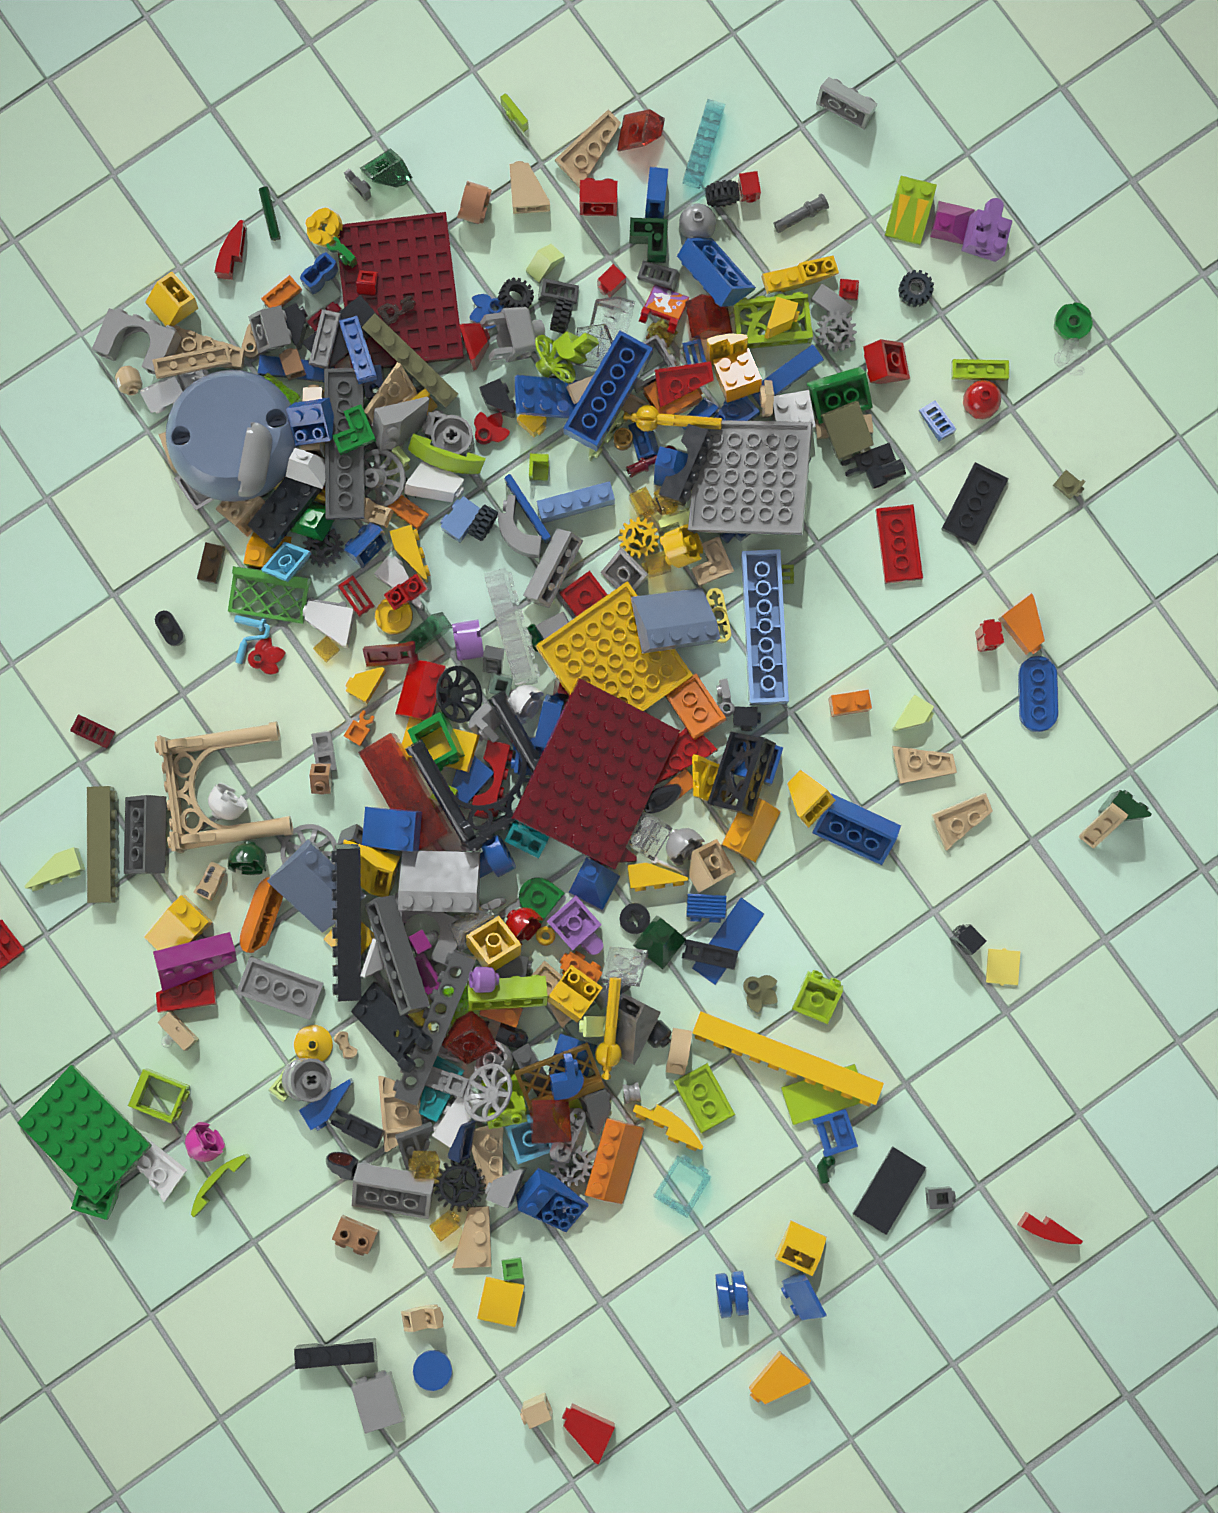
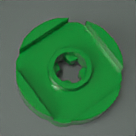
(1075, 310)

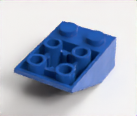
(550, 1201)

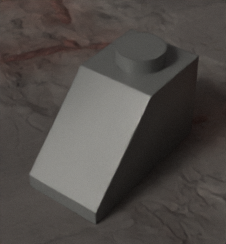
(596, 1108)

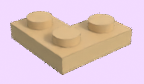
(717, 565)

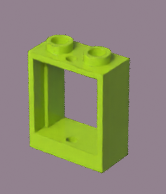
(141, 1087)

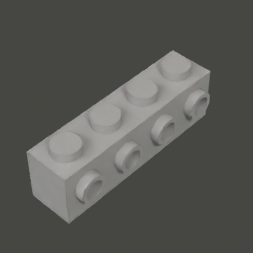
(553, 568)

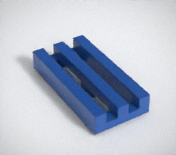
(691, 344)

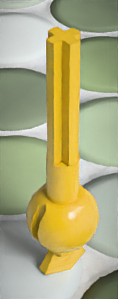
(648, 419)
(608, 1052)

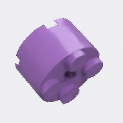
(468, 640)

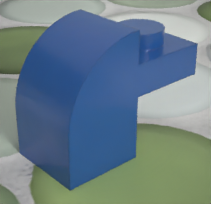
(568, 1083)

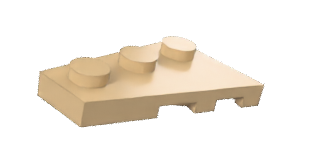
(394, 390)
(960, 818)
(475, 1241)

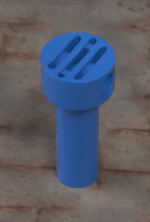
(495, 858)

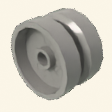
(455, 427)
(306, 1079)

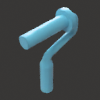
(254, 623)

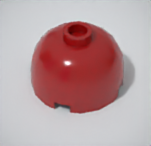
(982, 399)
(523, 923)

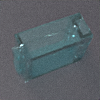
(671, 1202)

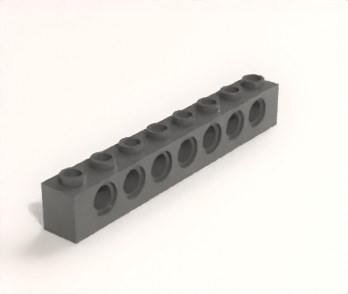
(465, 963)

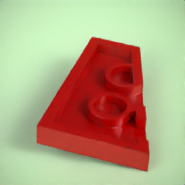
(681, 380)
(188, 995)

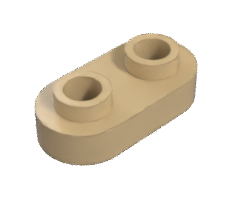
(247, 341)

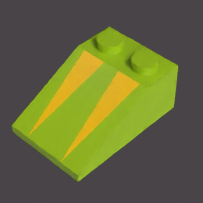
(910, 210)

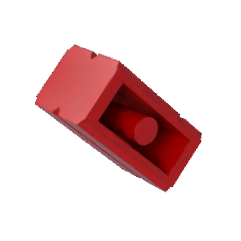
(989, 635)

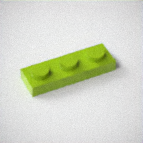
(979, 369)

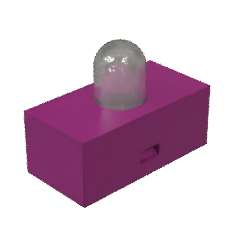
(422, 941)

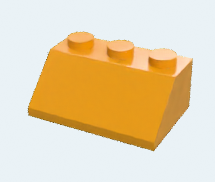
(750, 833)

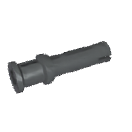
(808, 210)

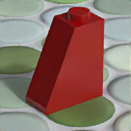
(588, 1430)

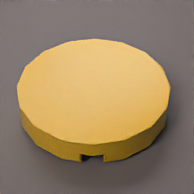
(393, 621)

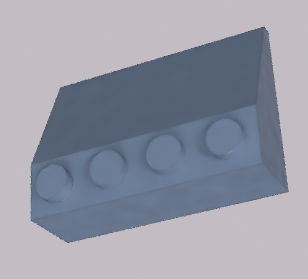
(674, 620)
(308, 884)

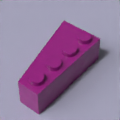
(193, 959)

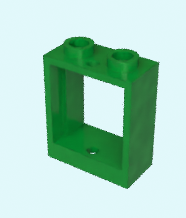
(432, 724)

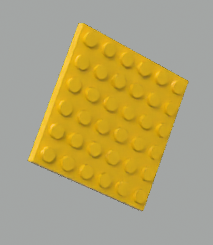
(607, 653)

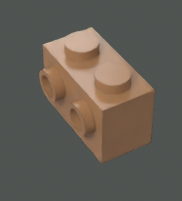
(354, 1235)

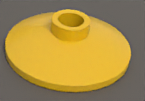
(317, 1034)

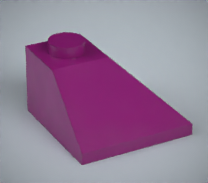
(950, 222)

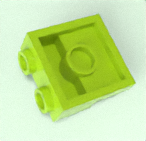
(818, 996)

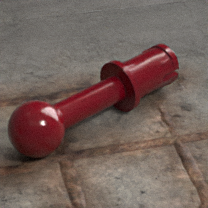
(643, 465)

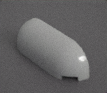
(254, 460)

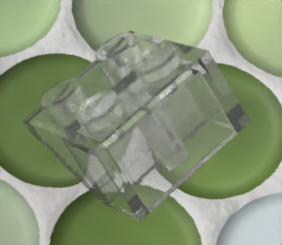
(649, 835)

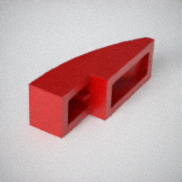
(231, 251)
(1048, 1229)

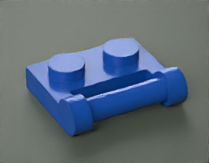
(841, 1131)

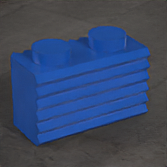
(706, 906)

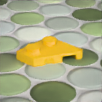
(703, 776)

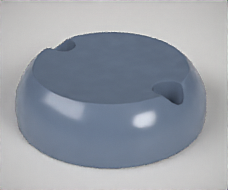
(214, 423)

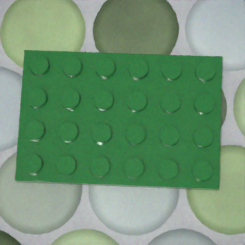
(84, 1134)

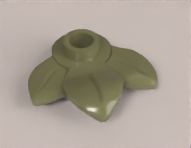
(762, 993)

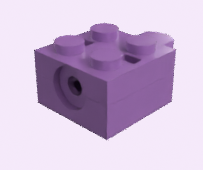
(987, 231)
(577, 926)

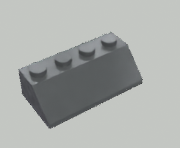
(145, 834)

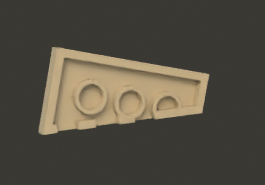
(586, 150)

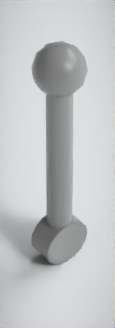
(342, 604)

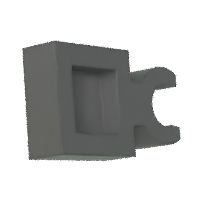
(361, 187)

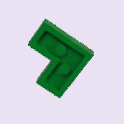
(358, 434)

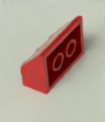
(419, 690)

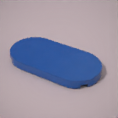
(1038, 693)

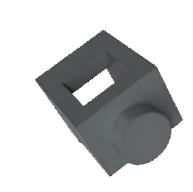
(948, 1197)

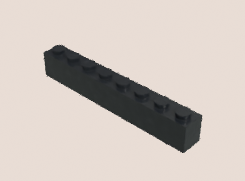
(347, 922)

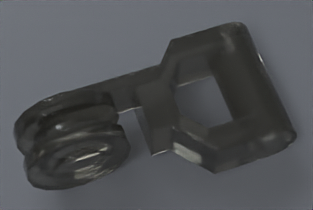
(406, 303)

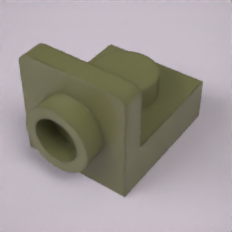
(1069, 485)

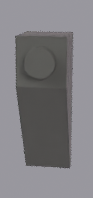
(526, 1056)

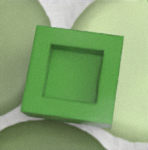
(512, 1268)

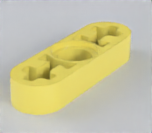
(726, 628)

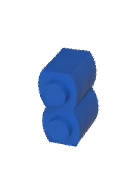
(322, 270)

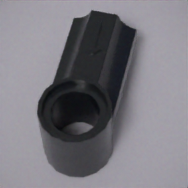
(880, 475)

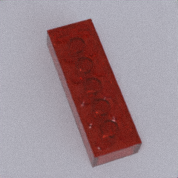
(404, 787)

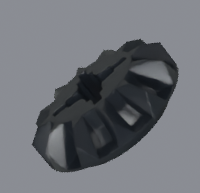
(639, 910)

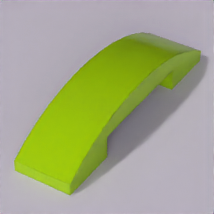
(445, 459)
(201, 1200)

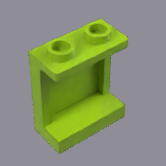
(516, 1109)

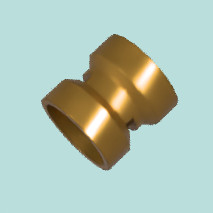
(622, 435)

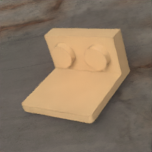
(240, 512)

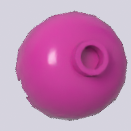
(203, 1143)

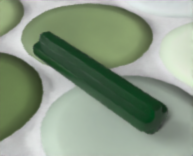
(269, 213)

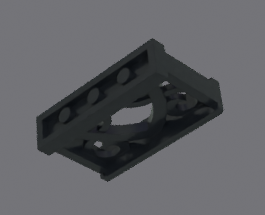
(749, 788)

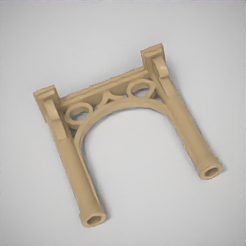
(210, 743)

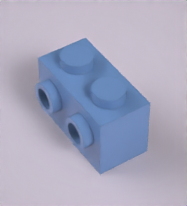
(460, 519)

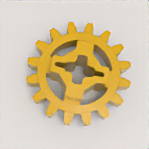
(647, 534)

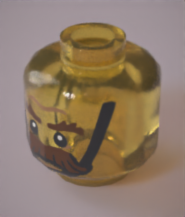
(664, 506)

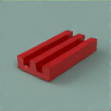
(365, 608)

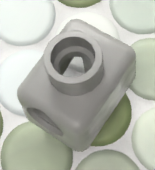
(515, 333)

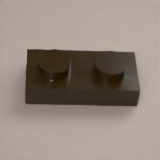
(210, 563)

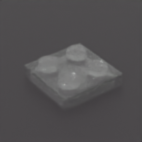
(625, 964)

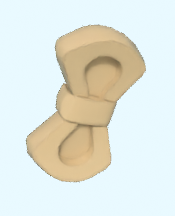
(341, 1039)

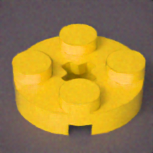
(317, 220)

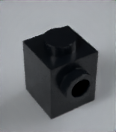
(746, 718)

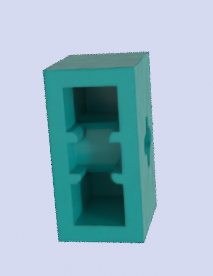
(526, 839)

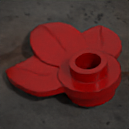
(491, 426)
(269, 656)

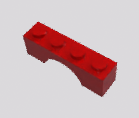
(497, 755)

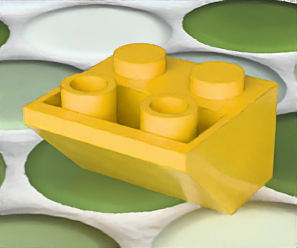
(171, 300)
(574, 993)
(801, 1248)

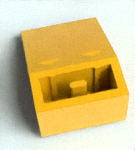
(377, 870)

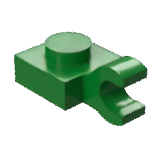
(346, 256)

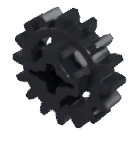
(331, 548)

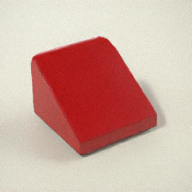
(367, 282)

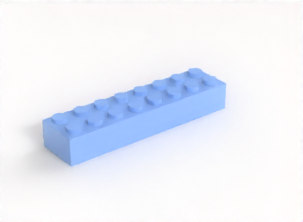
(764, 627)

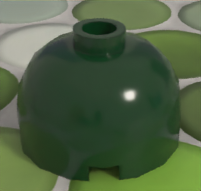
(248, 858)

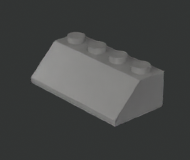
(392, 1191)

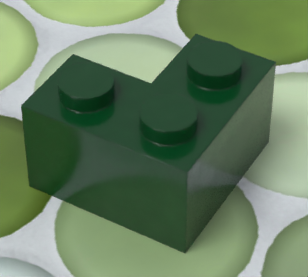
(651, 232)

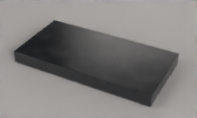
(358, 308)
(974, 503)
(889, 1190)

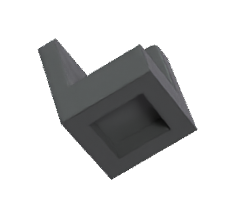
(352, 833)

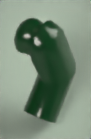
(535, 635)
(823, 1167)

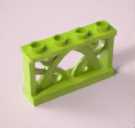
(793, 337)

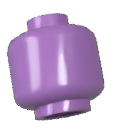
(483, 979)

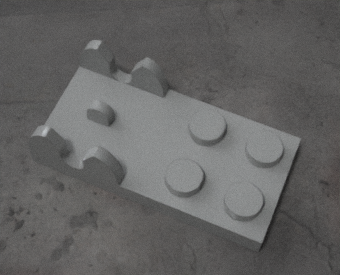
(279, 988)

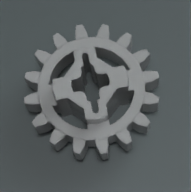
(835, 338)
(580, 1166)

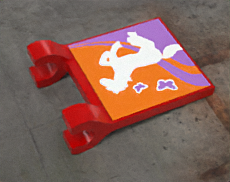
(665, 305)

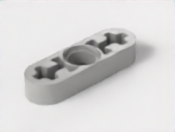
(566, 1150)

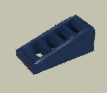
(463, 1142)

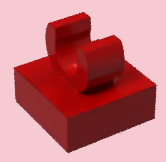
(848, 289)

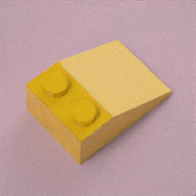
(178, 925)

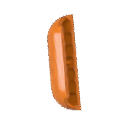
(260, 917)

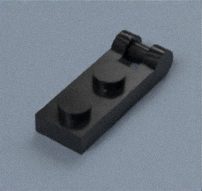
(710, 954)

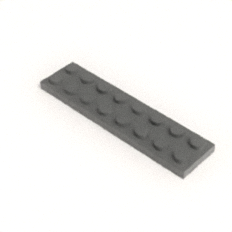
(347, 471)

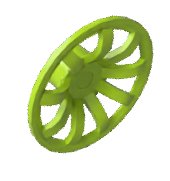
(548, 365)

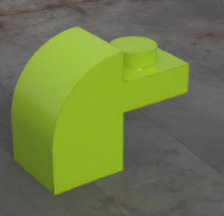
(575, 347)

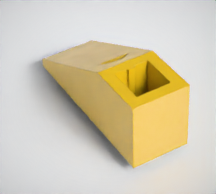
(406, 547)
(646, 875)

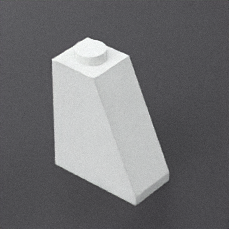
(434, 483)
(331, 620)

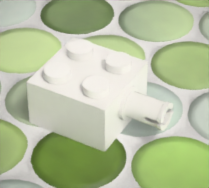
(793, 408)

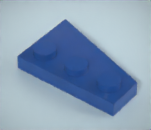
(738, 410)

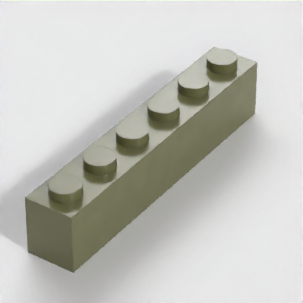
(410, 360)
(101, 845)

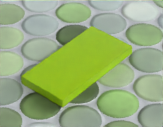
(811, 1101)

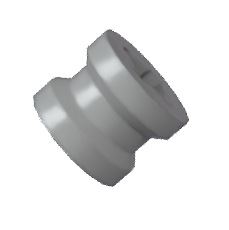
(631, 1092)

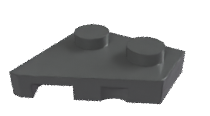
(414, 1140)

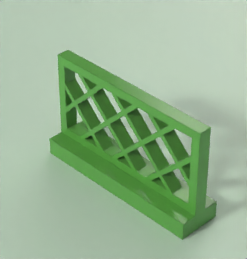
(259, 576)

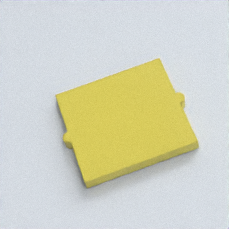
(1003, 966)

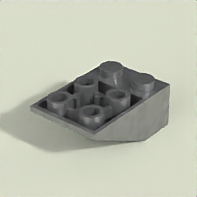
(634, 1026)

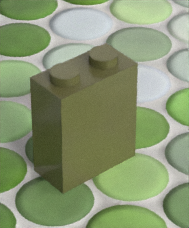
(847, 430)

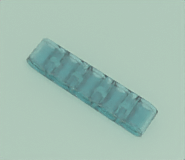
(703, 143)

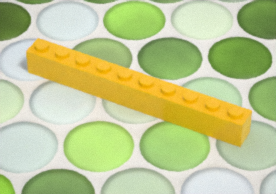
(788, 1058)

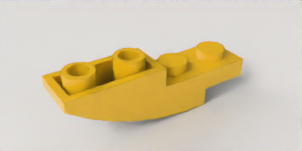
(801, 275)
(676, 1127)

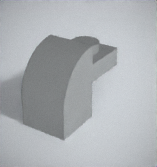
(484, 722)

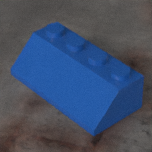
(715, 271)
(857, 830)

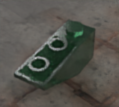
(428, 632)

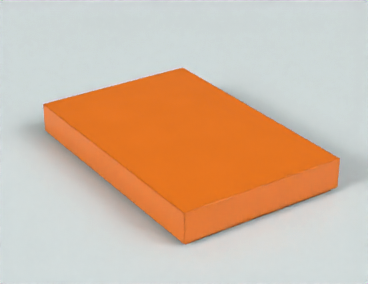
(695, 707)

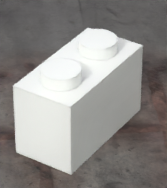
(161, 394)

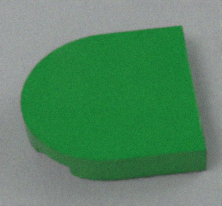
(540, 896)

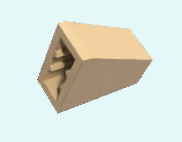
(526, 190)

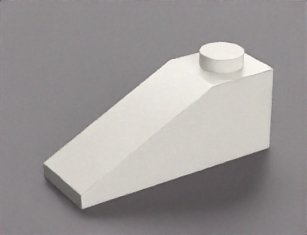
(393, 573)

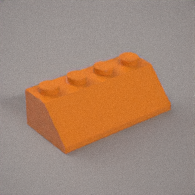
(614, 1161)

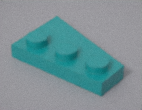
(435, 1101)

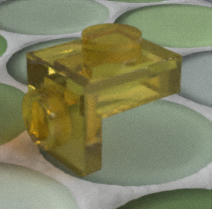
(660, 329)

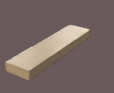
(192, 361)

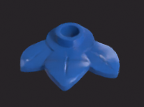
(484, 306)

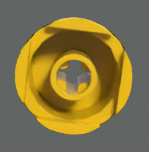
(681, 547)

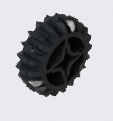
(468, 1187)

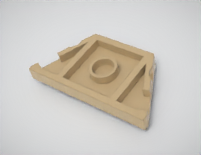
(396, 1114)

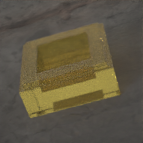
(326, 649)

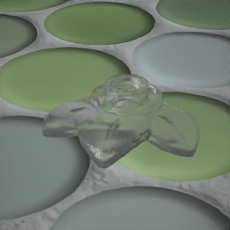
(1074, 357)

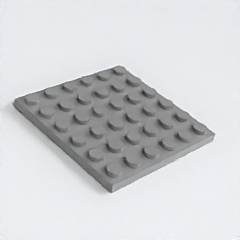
(753, 479)

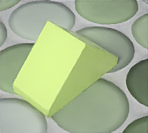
(544, 262)

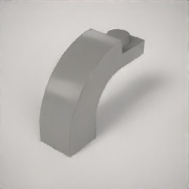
(518, 541)

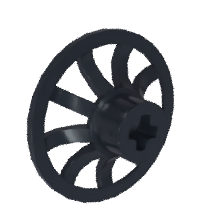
(455, 695)

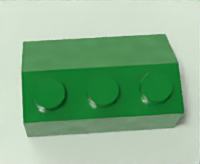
(839, 390)

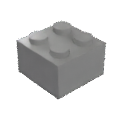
(270, 329)

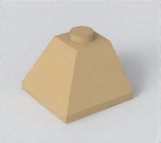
(709, 865)

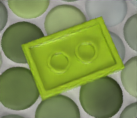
(704, 1098)

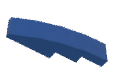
(792, 371)

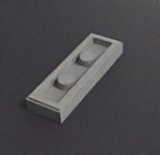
(324, 339)

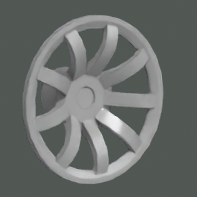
(377, 476)
(314, 832)
(491, 1095)

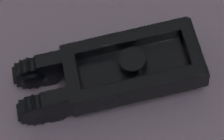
(875, 456)
(359, 1129)

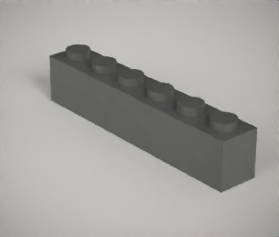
(397, 955)

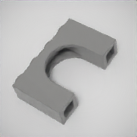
(120, 325)
(446, 941)

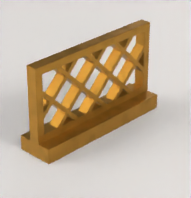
(590, 1084)

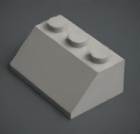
(846, 102)

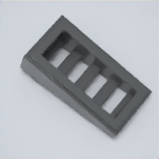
(671, 285)
(550, 297)
(493, 659)

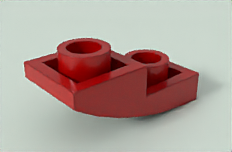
(406, 592)

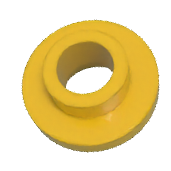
(551, 935)

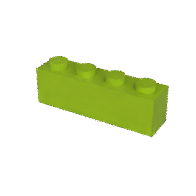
(510, 993)

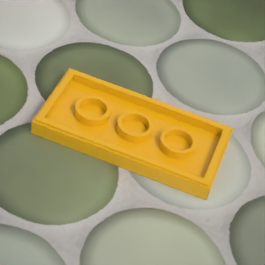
(438, 745)

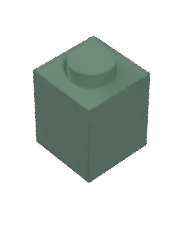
(499, 682)

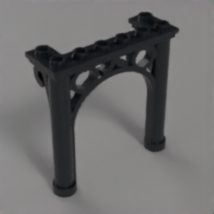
(449, 802)

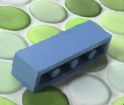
(575, 502)

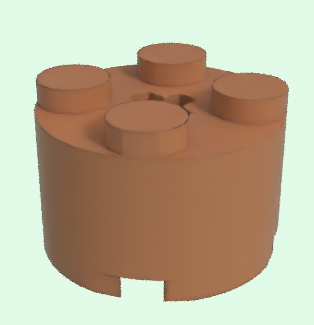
(473, 202)

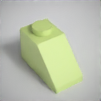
(914, 714)

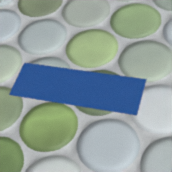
(731, 935)

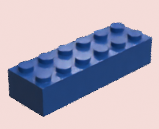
(608, 390)

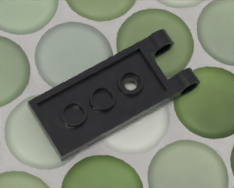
(382, 1019)

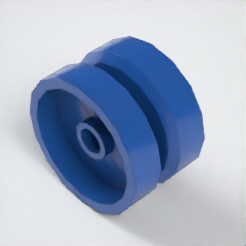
(732, 1294)

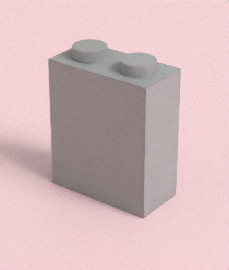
(377, 1401)

